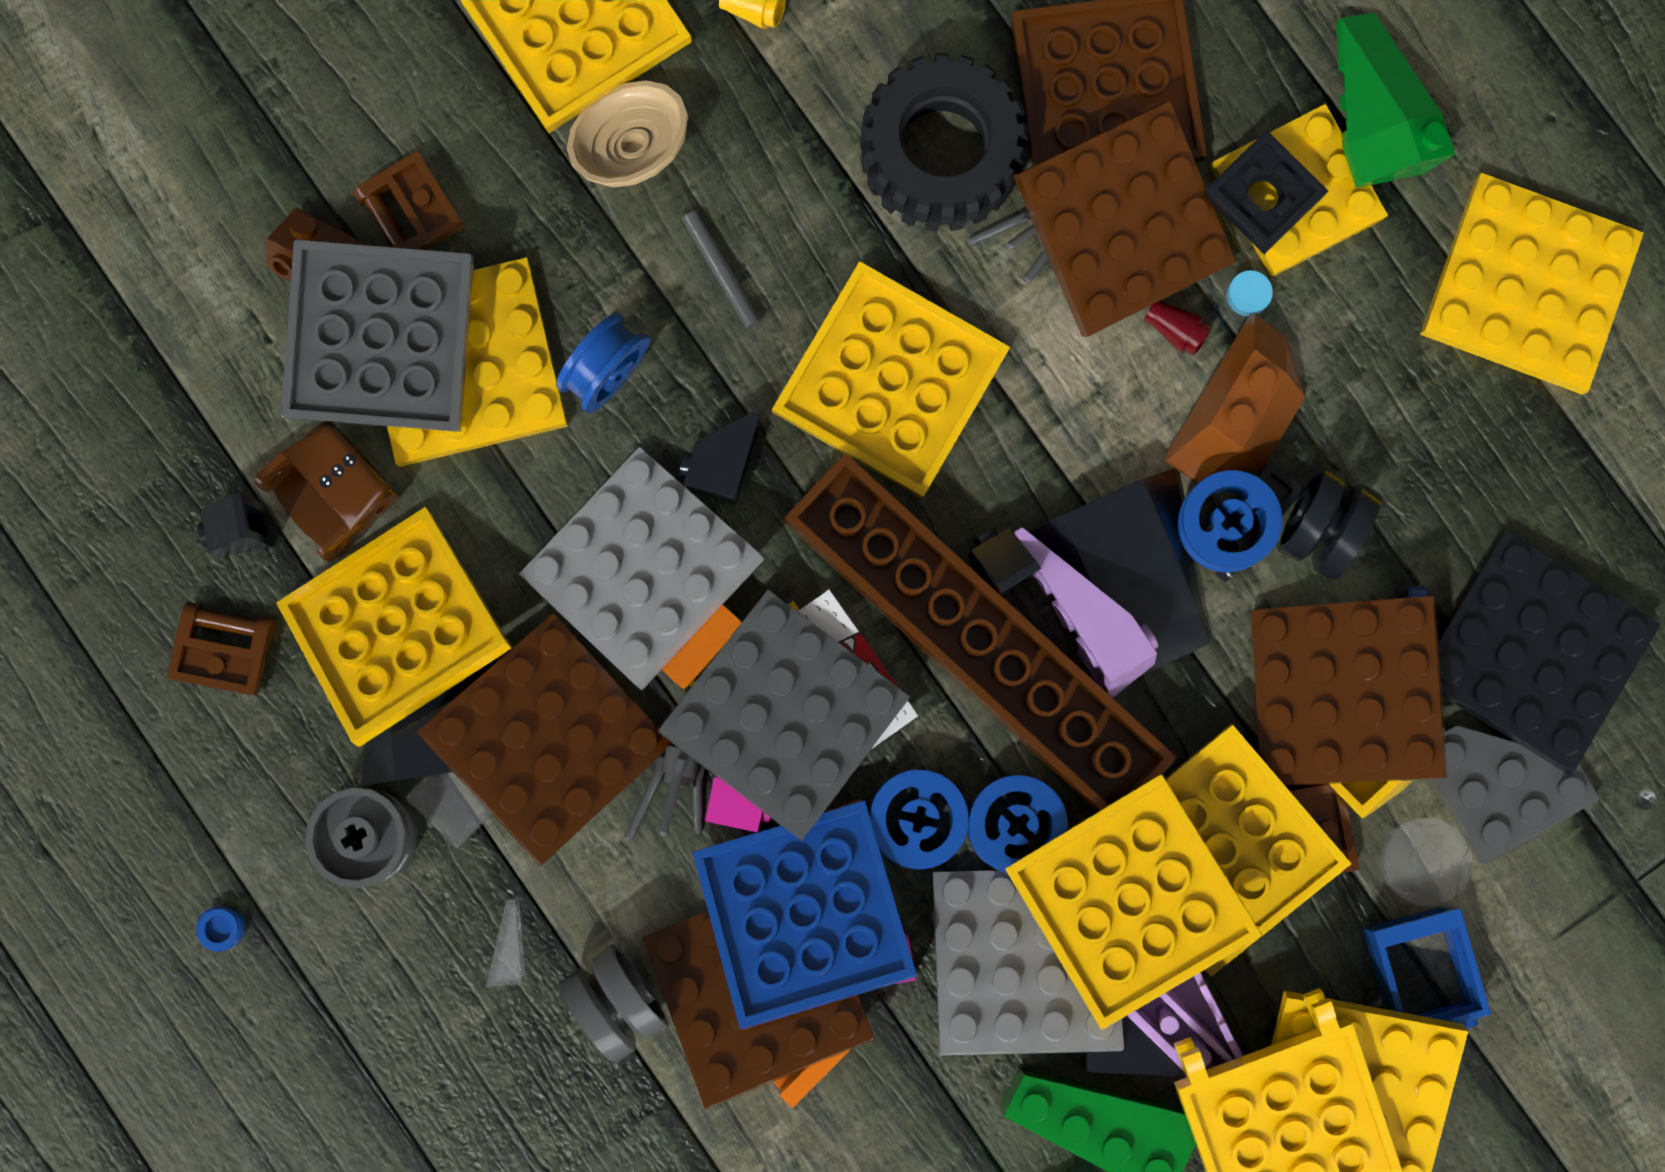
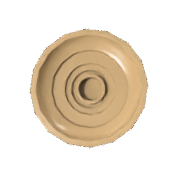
(628, 134)

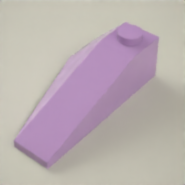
(1108, 636)

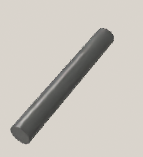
(721, 269)

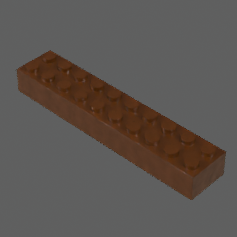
(977, 636)

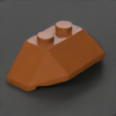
(1241, 407)

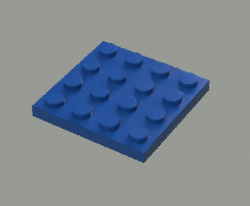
(803, 916)

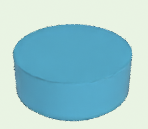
(1249, 293)

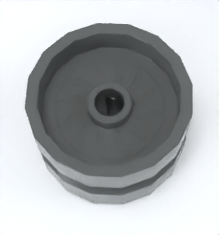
(335, 842)
(613, 1004)

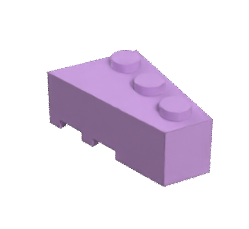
(1187, 1013)

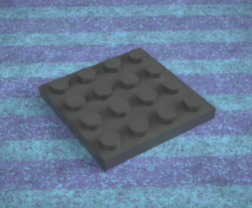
(377, 336)
(784, 715)

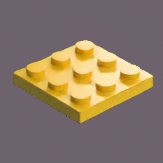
(1339, 215)

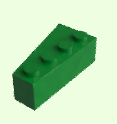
(1100, 1123)

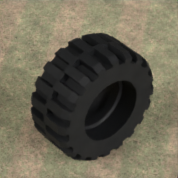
(954, 89)

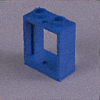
(1423, 924)

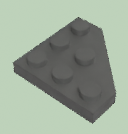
(1505, 791)

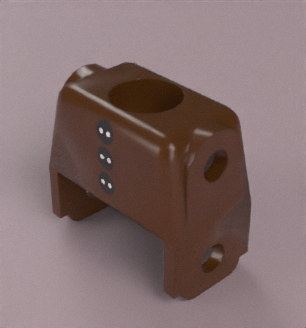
(328, 489)

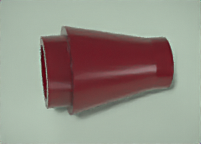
(1179, 327)

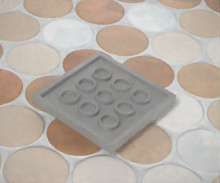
(641, 567)
(1001, 977)

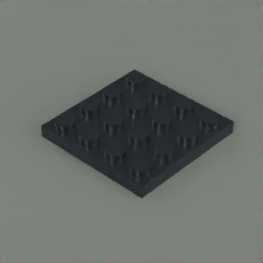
(1540, 651)

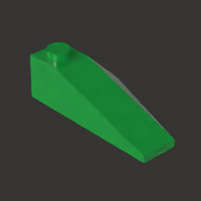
(1389, 113)

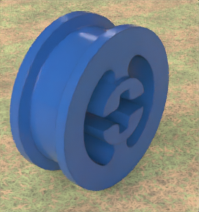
(602, 362)
(1255, 497)
(925, 785)
(1040, 799)

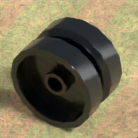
(1330, 522)

